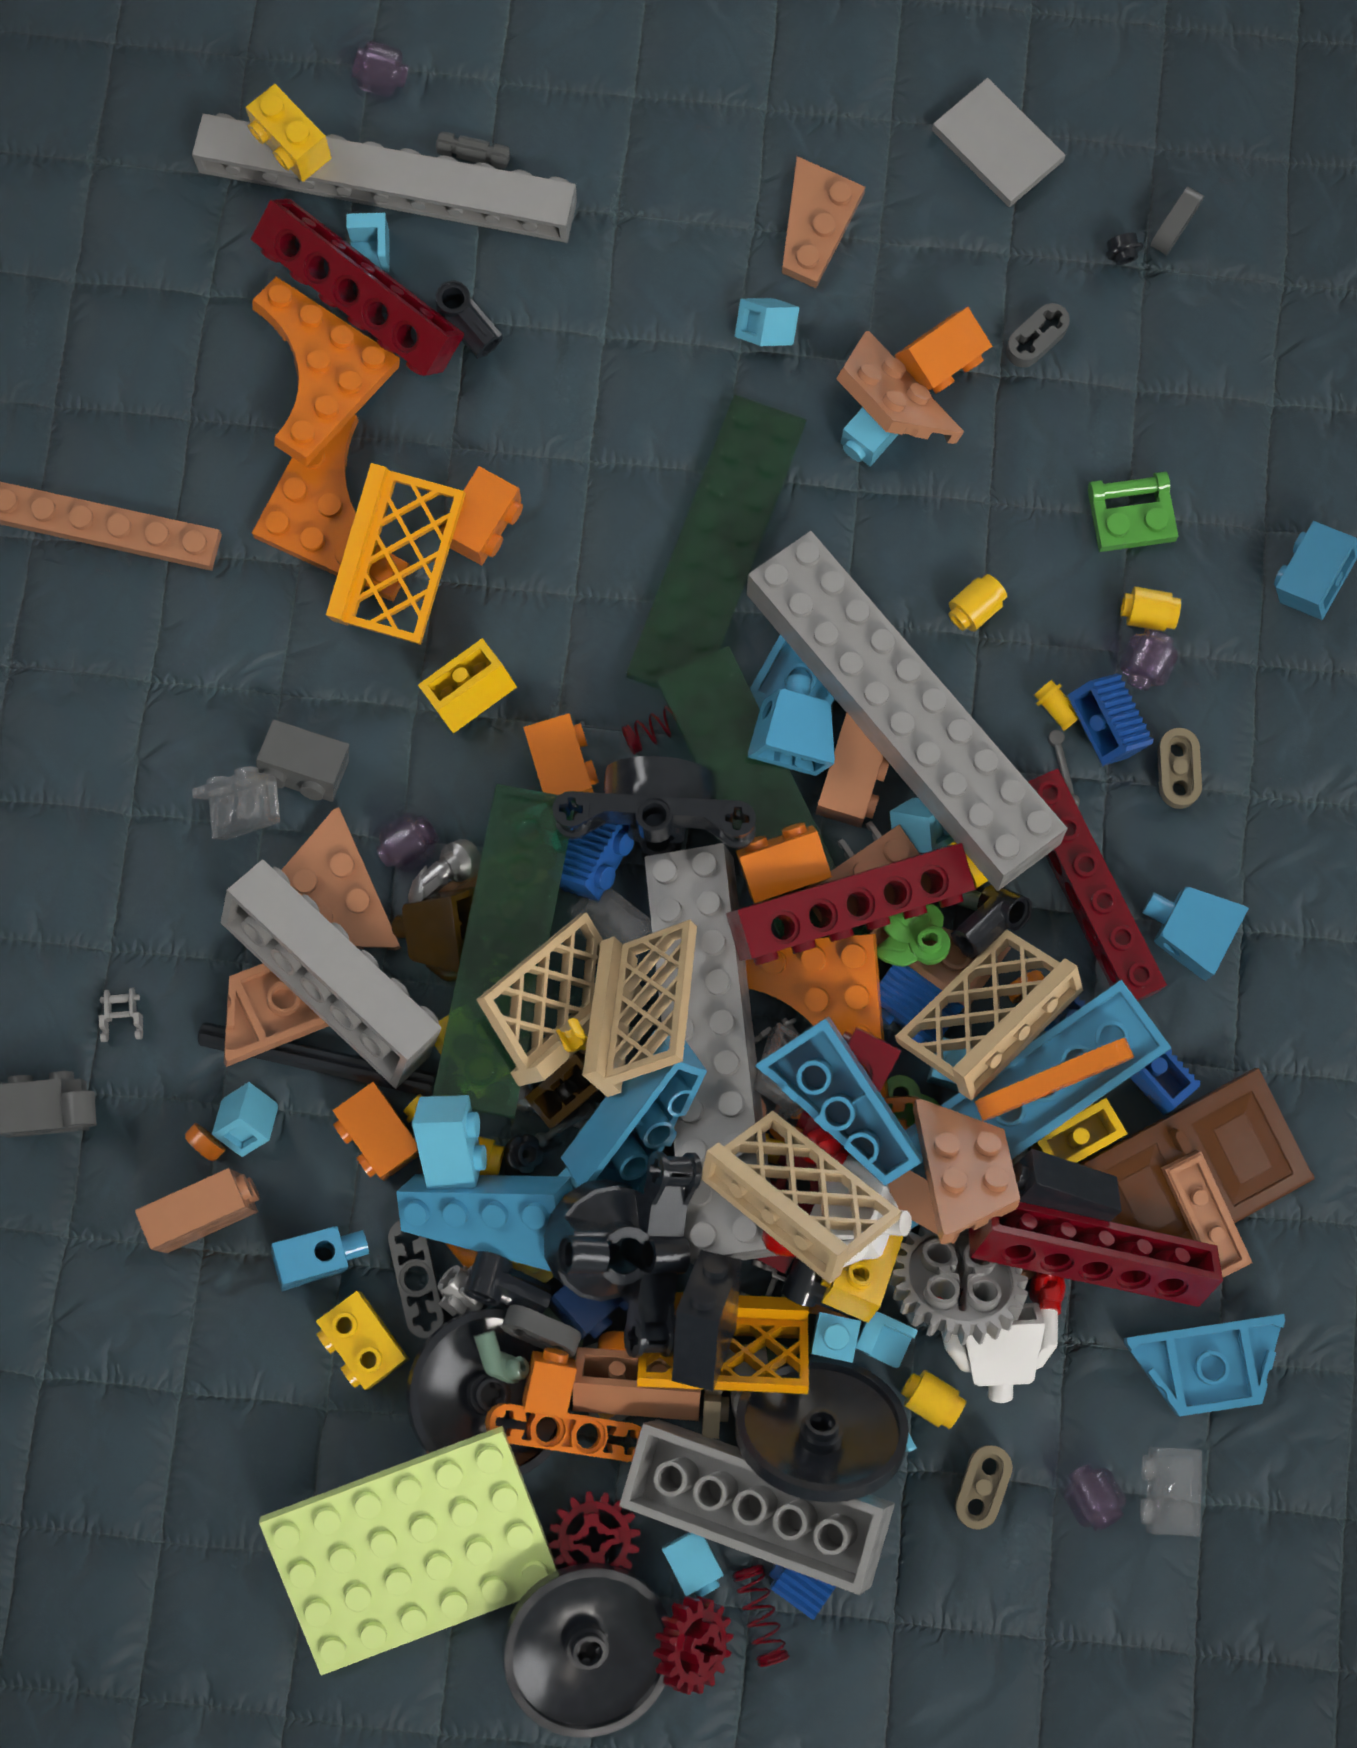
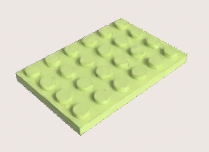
(409, 1550)

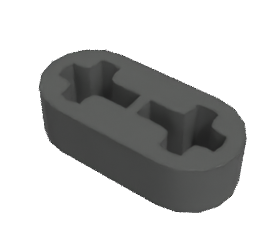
(1177, 220)
(1032, 329)
(540, 1329)

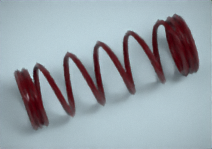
(634, 741)
(777, 1655)

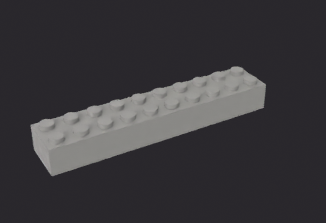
(905, 710)
(719, 1029)

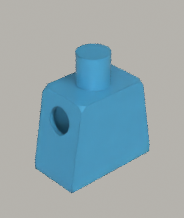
(794, 729)
(1195, 928)
(297, 1262)

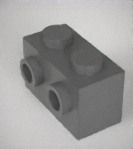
(303, 760)

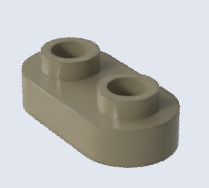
(1179, 770)
(986, 1488)

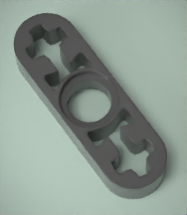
(412, 1312)

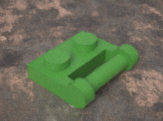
(1133, 524)

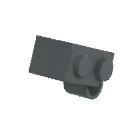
(45, 1105)

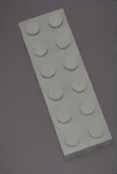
(330, 973)
(717, 1495)

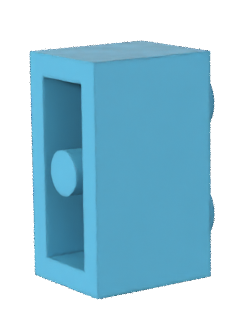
(449, 1142)

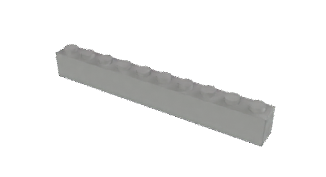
(397, 181)

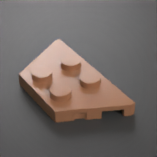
(892, 394)
(338, 882)
(263, 1015)
(964, 1168)

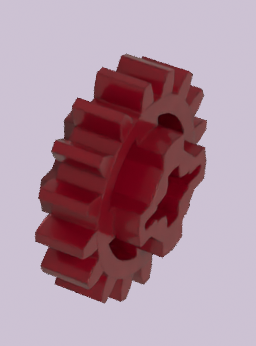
(592, 1518)
(693, 1645)

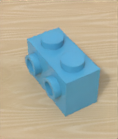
(1316, 569)

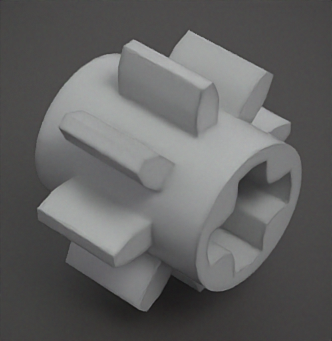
(451, 1289)

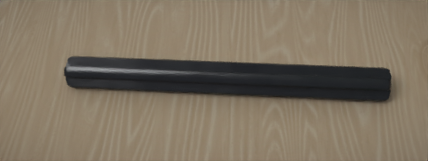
(323, 1061)

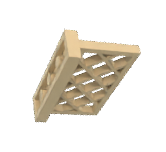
(615, 1008)
(1018, 1025)
(548, 1052)
(779, 1211)

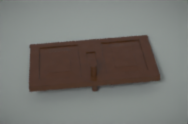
(1240, 1139)

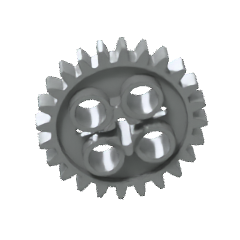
(921, 1280)

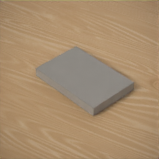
(998, 142)

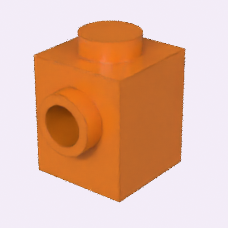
(549, 1383)

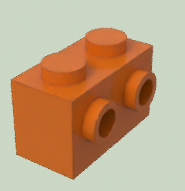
(945, 350)
(484, 515)
(558, 756)
(783, 862)
(376, 1131)

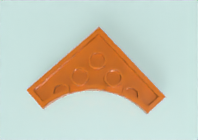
(333, 365)
(314, 513)
(826, 981)

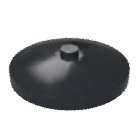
(453, 1393)
(825, 1443)
(585, 1650)

